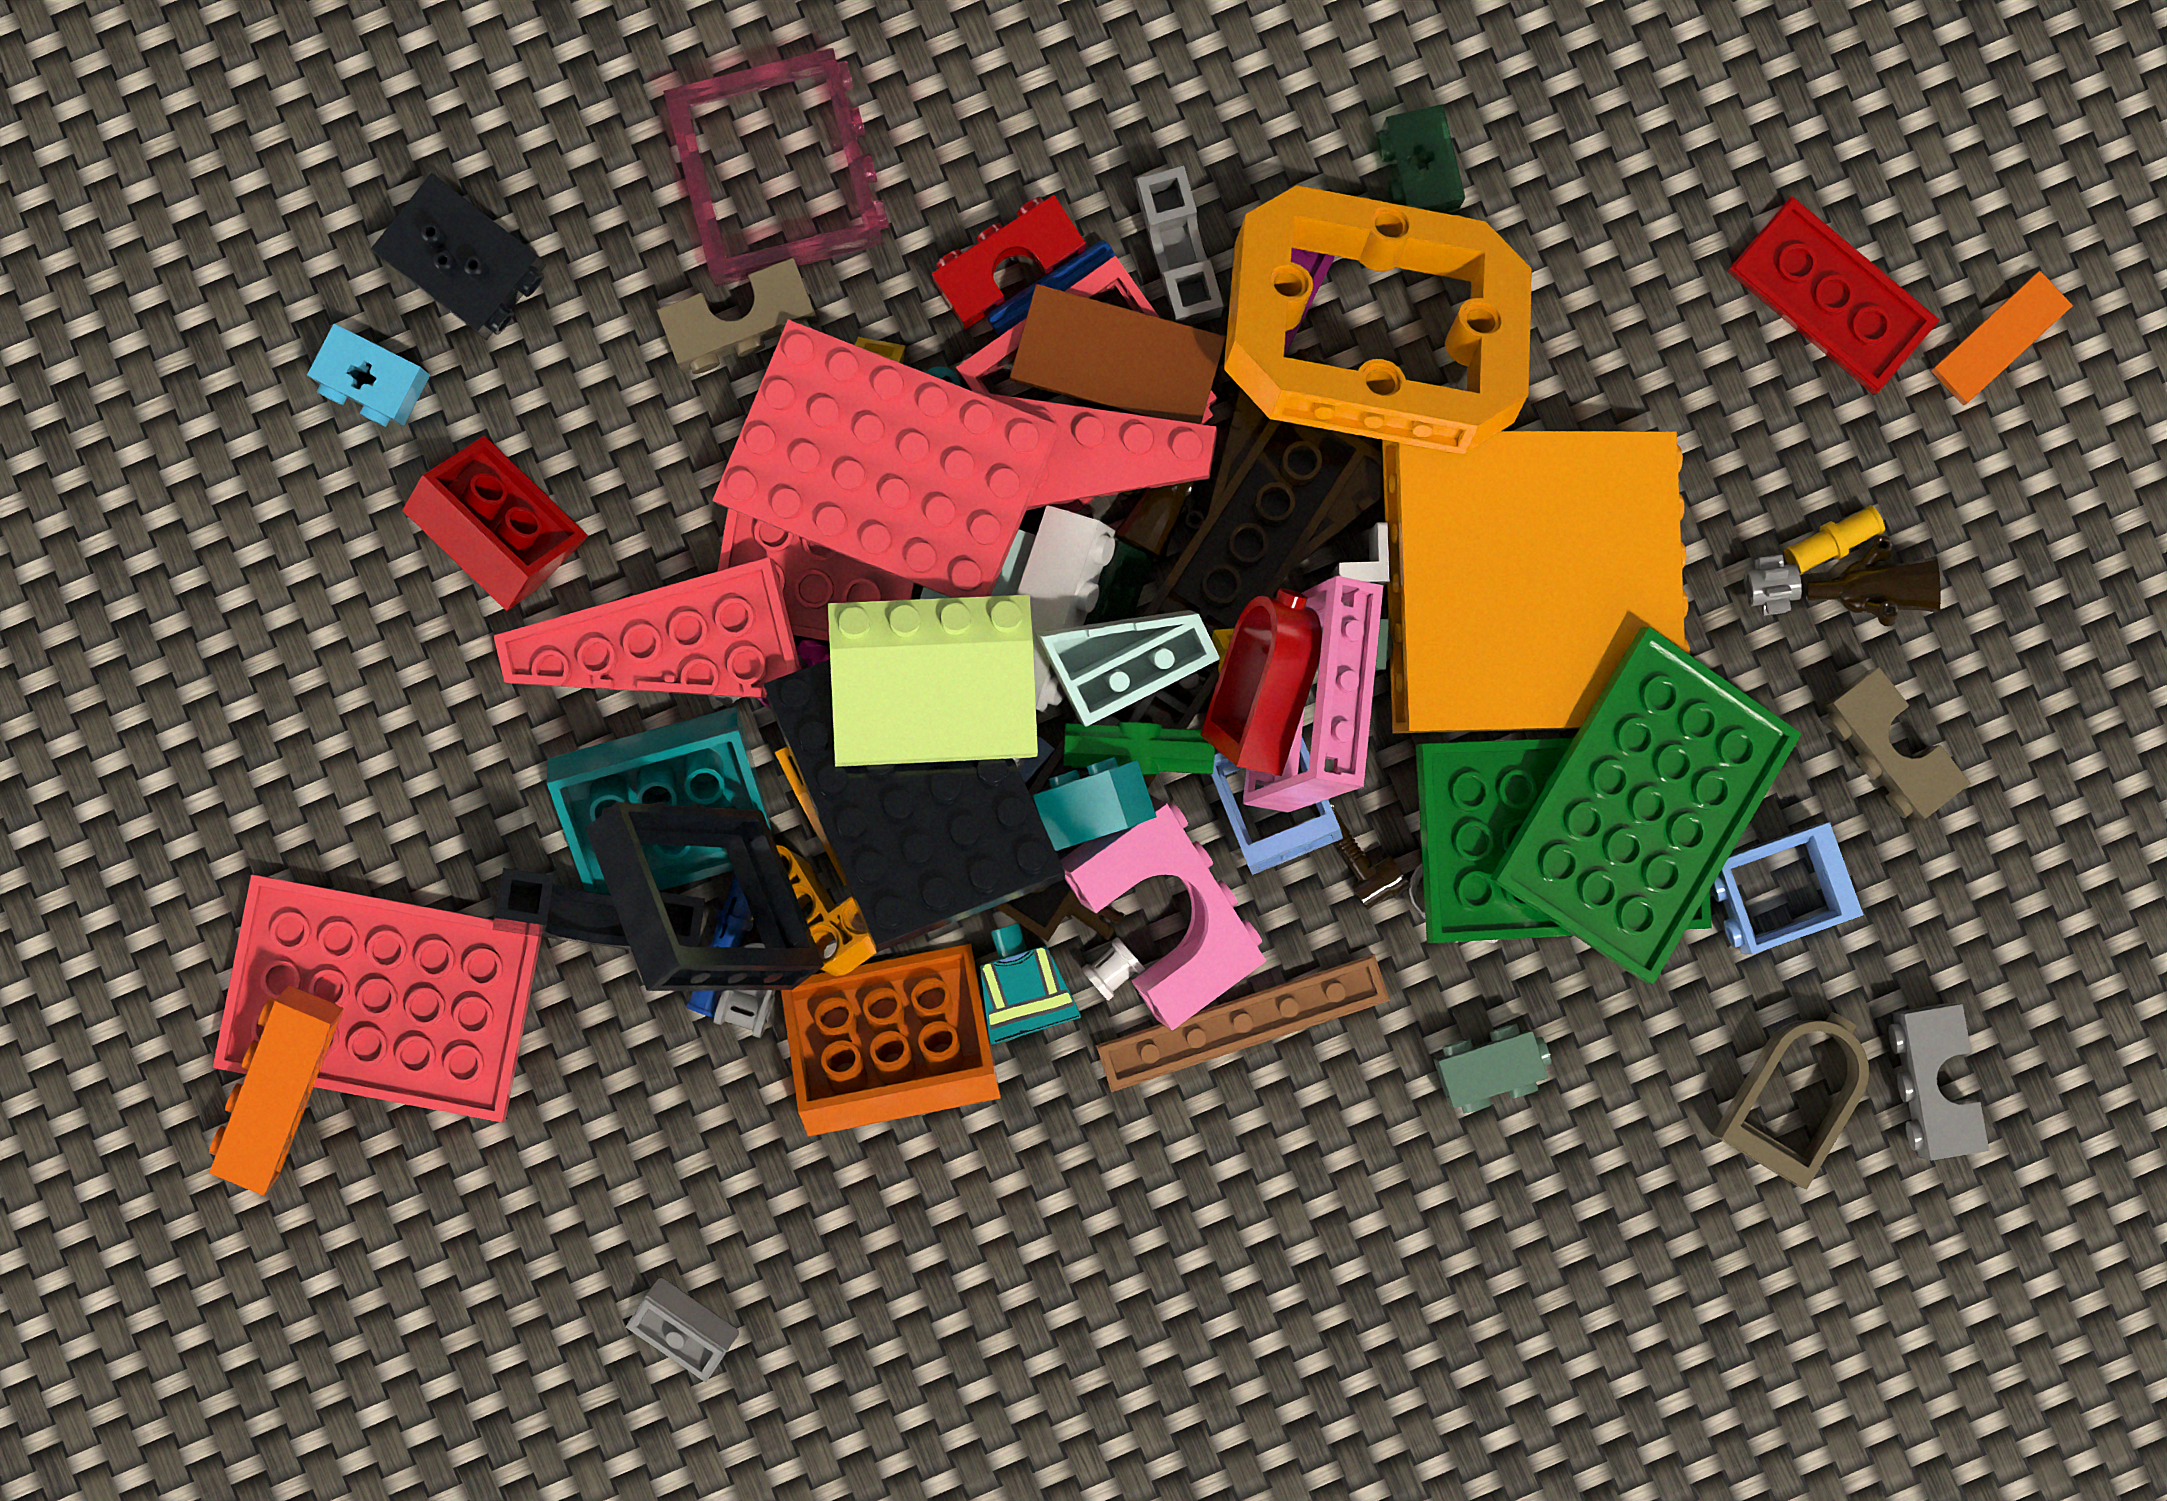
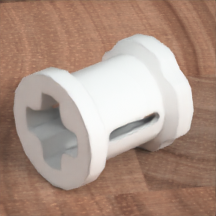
(1113, 968)

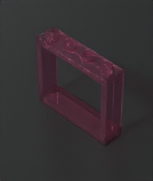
(805, 251)

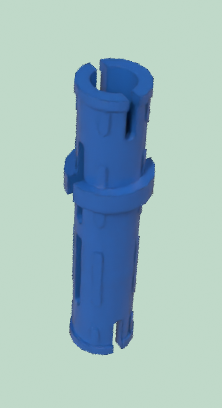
(729, 932)

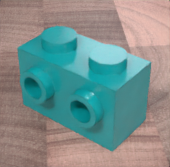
(1094, 805)

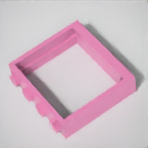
(1343, 704)

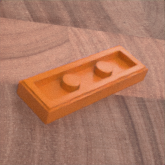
(2001, 338)

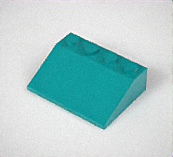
(677, 764)

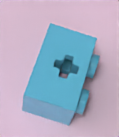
(347, 356)

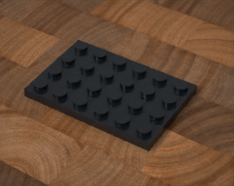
(914, 837)

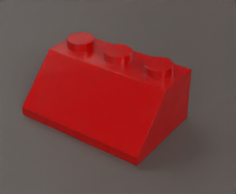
(493, 522)

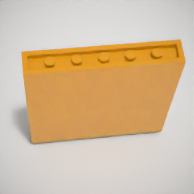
(1527, 573)

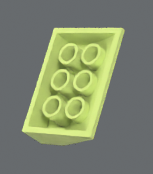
(932, 680)

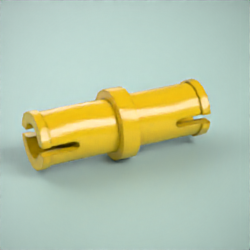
(1835, 539)

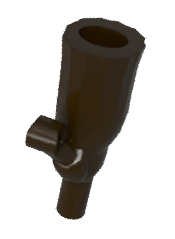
(1155, 516)
(1885, 587)

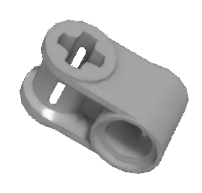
(756, 1001)

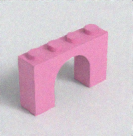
(1217, 944)

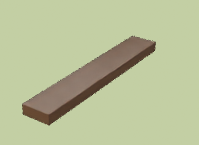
(1243, 1022)

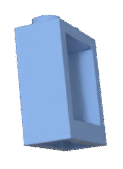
(1282, 845)
(1831, 876)

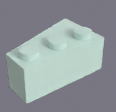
(1125, 659)

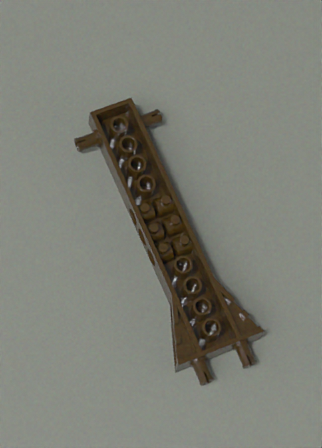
(1272, 507)

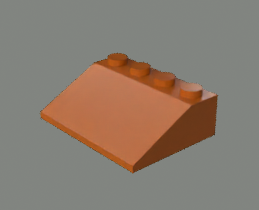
(889, 1041)

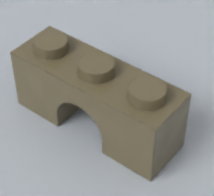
(702, 339)
(1864, 717)

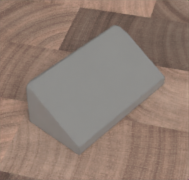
(682, 1329)

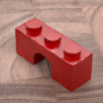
(1039, 233)

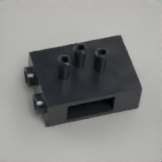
(460, 257)

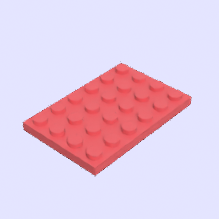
(886, 464)
(424, 994)

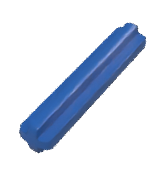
(1017, 308)

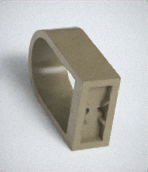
(1764, 1149)

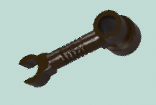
(1376, 880)

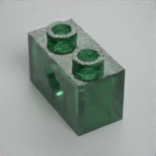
(1428, 137)

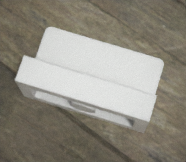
(1377, 568)

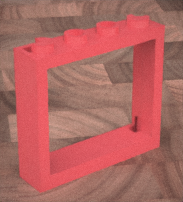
(1004, 348)

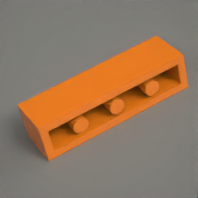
(275, 1089)

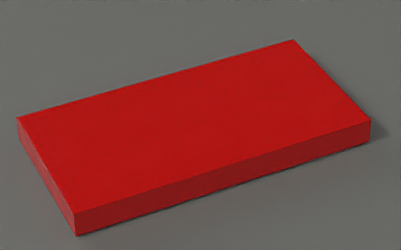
(1833, 295)

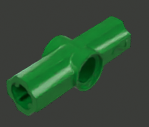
(1148, 743)

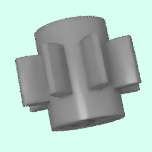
(1772, 585)

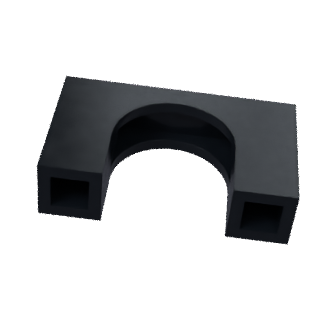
(538, 907)

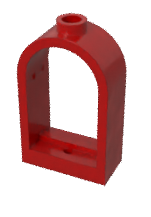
(1265, 682)

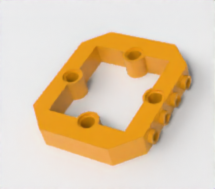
(1377, 400)

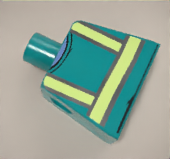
(1023, 989)

